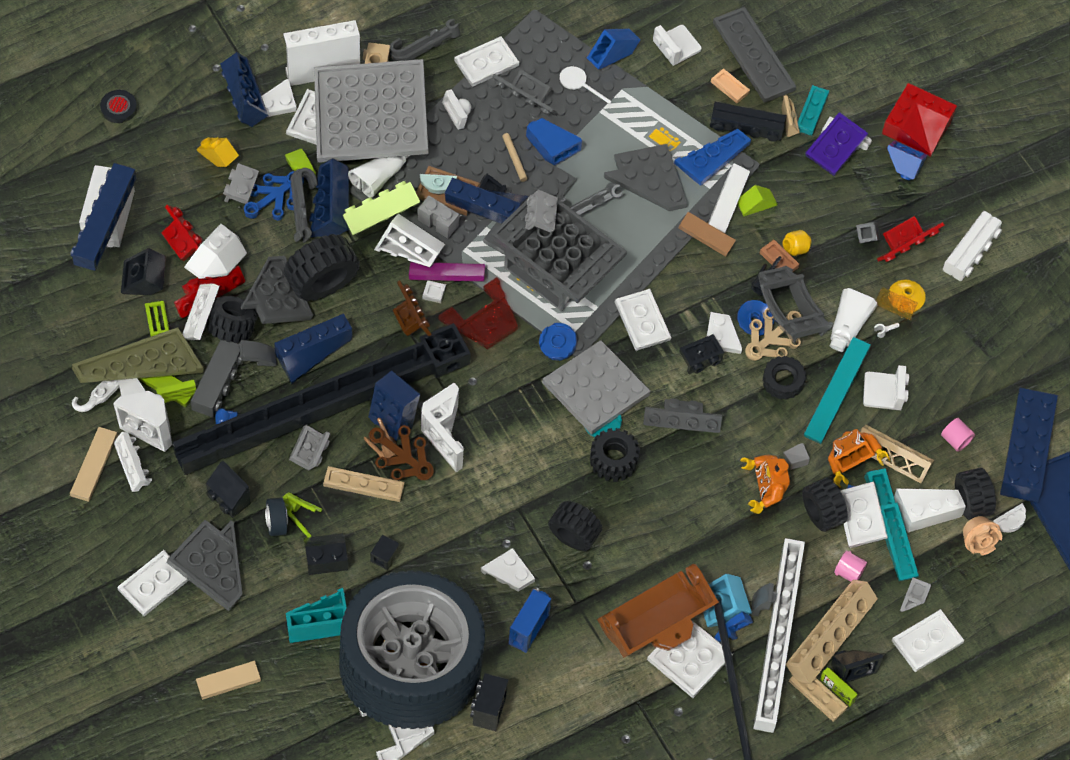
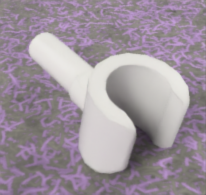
(884, 329)

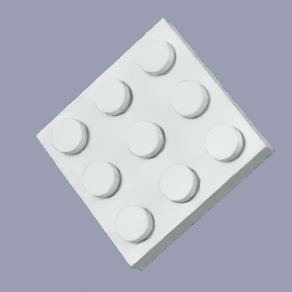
(691, 662)

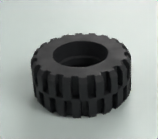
(321, 267)

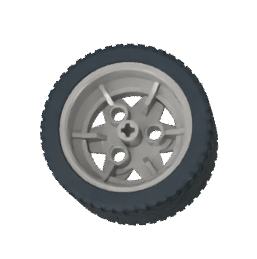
(410, 692)

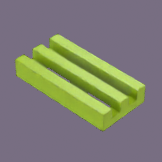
(154, 305)
(177, 391)

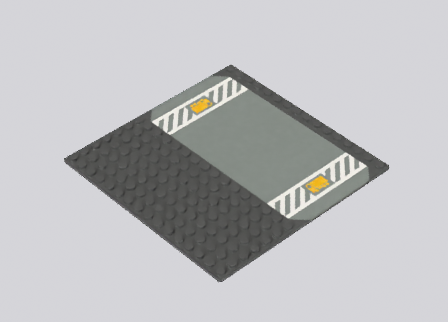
(631, 122)

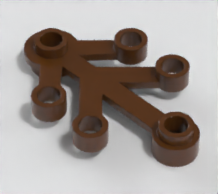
(403, 455)

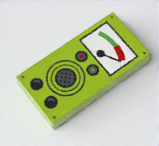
(838, 686)

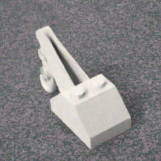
(137, 410)

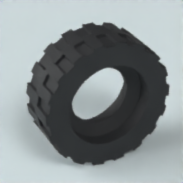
(790, 365)

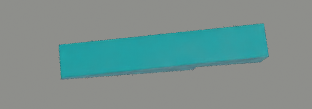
(837, 390)
(897, 537)

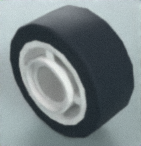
(276, 516)

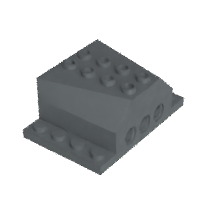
(558, 262)

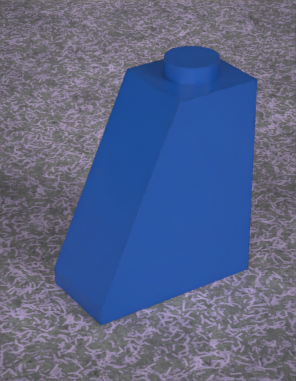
(613, 46)
(552, 141)

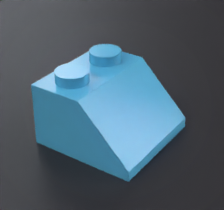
(732, 596)

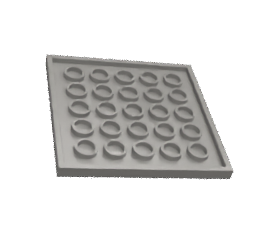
(370, 110)

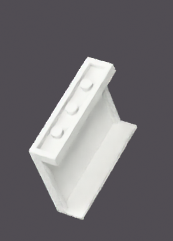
(321, 47)

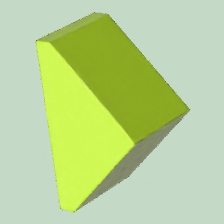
(756, 200)

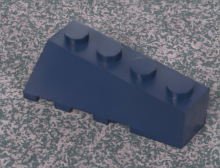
(243, 89)
(330, 199)
(486, 203)
(312, 345)

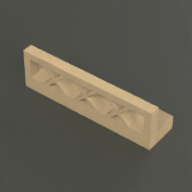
(900, 450)

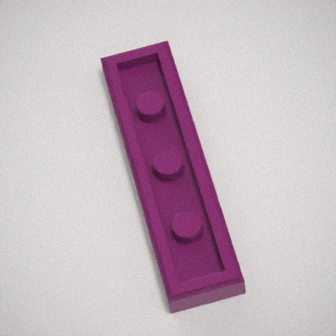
(447, 272)

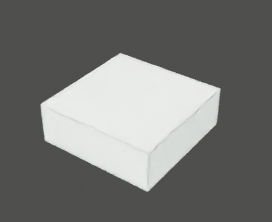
(434, 291)

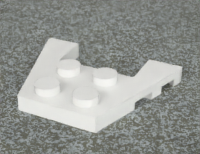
(405, 741)

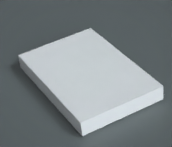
(486, 60)
(304, 121)
(200, 311)
(642, 319)
(865, 516)
(152, 584)
(927, 640)

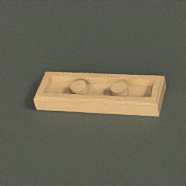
(228, 680)
(821, 697)

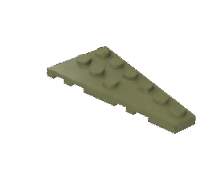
(151, 357)

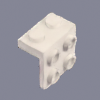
(676, 43)
(885, 389)

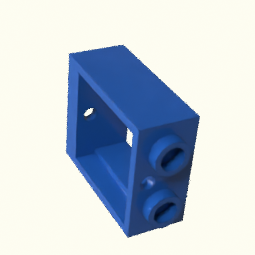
(529, 620)

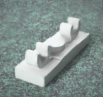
(131, 462)

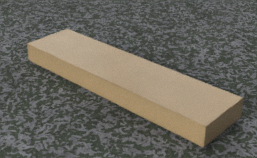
(93, 464)
(363, 484)

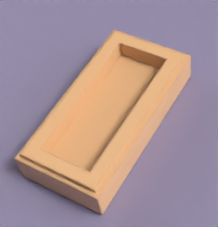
(730, 86)

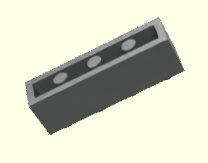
(217, 378)

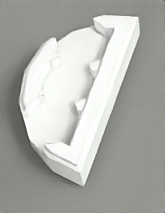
(1012, 519)

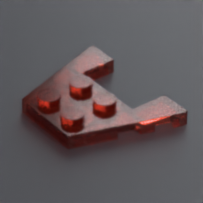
(488, 324)

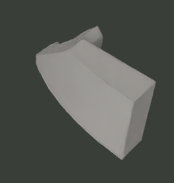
(915, 595)

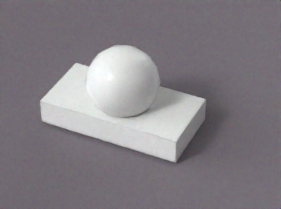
(456, 108)

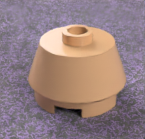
(981, 535)

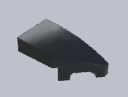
(491, 184)

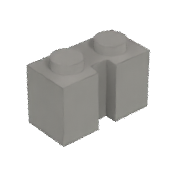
(439, 215)

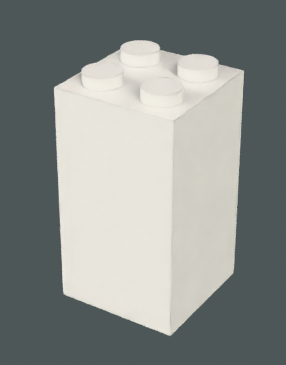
(97, 179)

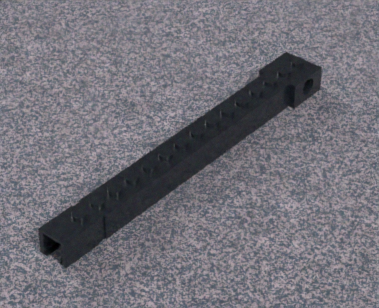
(434, 355)

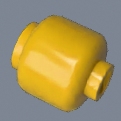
(797, 242)

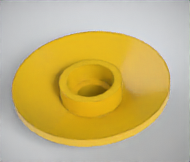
(916, 291)

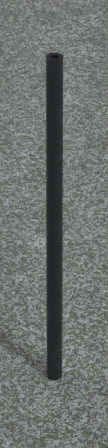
(732, 681)

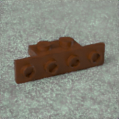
(409, 314)

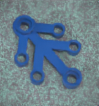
(273, 193)

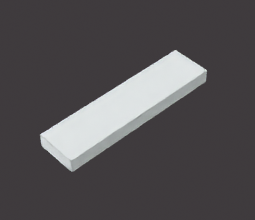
(728, 197)

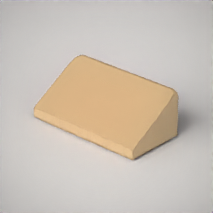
(791, 122)

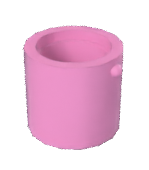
(958, 434)
(850, 566)

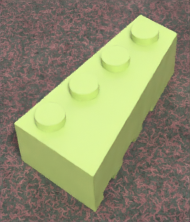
(381, 208)

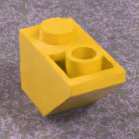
(218, 151)

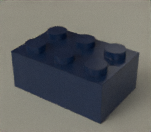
(394, 403)

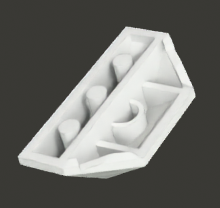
(217, 254)

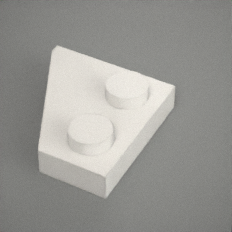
(279, 99)
(725, 333)
(509, 570)

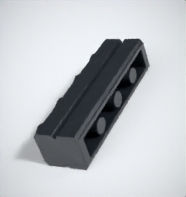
(747, 120)

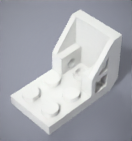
(437, 425)

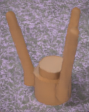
(385, 452)

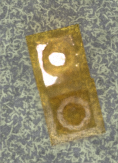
(896, 303)

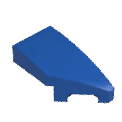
(736, 623)

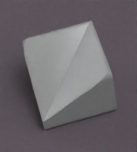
(796, 456)

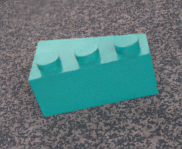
(317, 619)

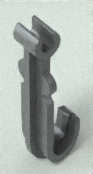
(423, 44)
(595, 199)
(299, 203)

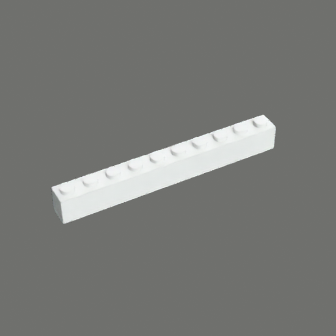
(779, 636)

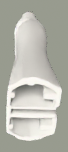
(375, 173)
(851, 315)

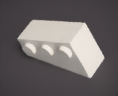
(410, 242)
(928, 507)

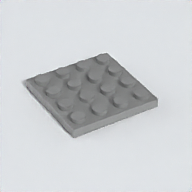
(596, 387)

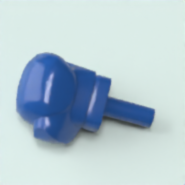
(223, 415)

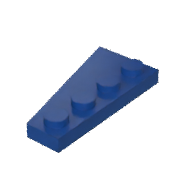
(705, 162)

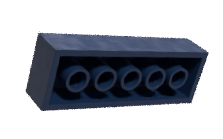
(1028, 445)

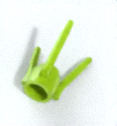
(293, 503)

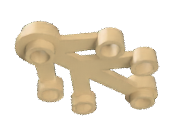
(770, 337)

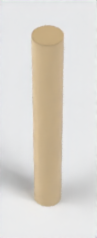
(514, 156)

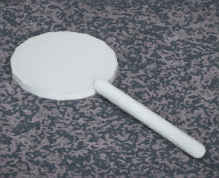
(575, 78)

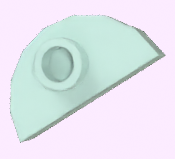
(436, 183)

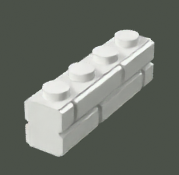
(972, 246)

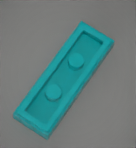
(812, 110)

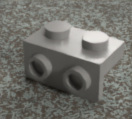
(241, 184)
(541, 211)
(309, 448)

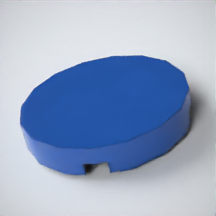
(558, 341)

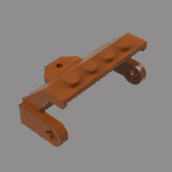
(660, 613)

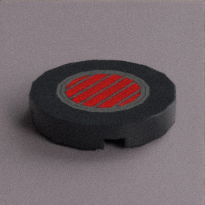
(118, 106)

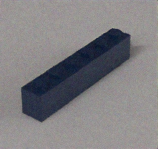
(104, 216)

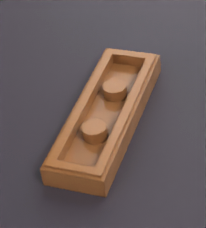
(706, 234)

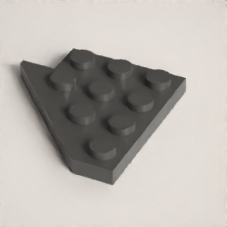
(649, 175)
(274, 297)
(211, 563)

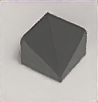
(868, 232)

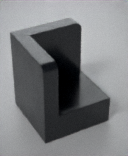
(383, 552)

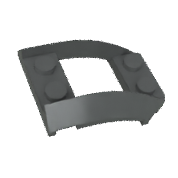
(812, 319)

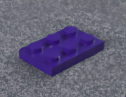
(836, 144)

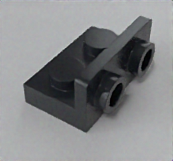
(702, 354)

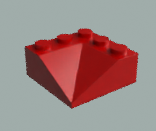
(919, 119)

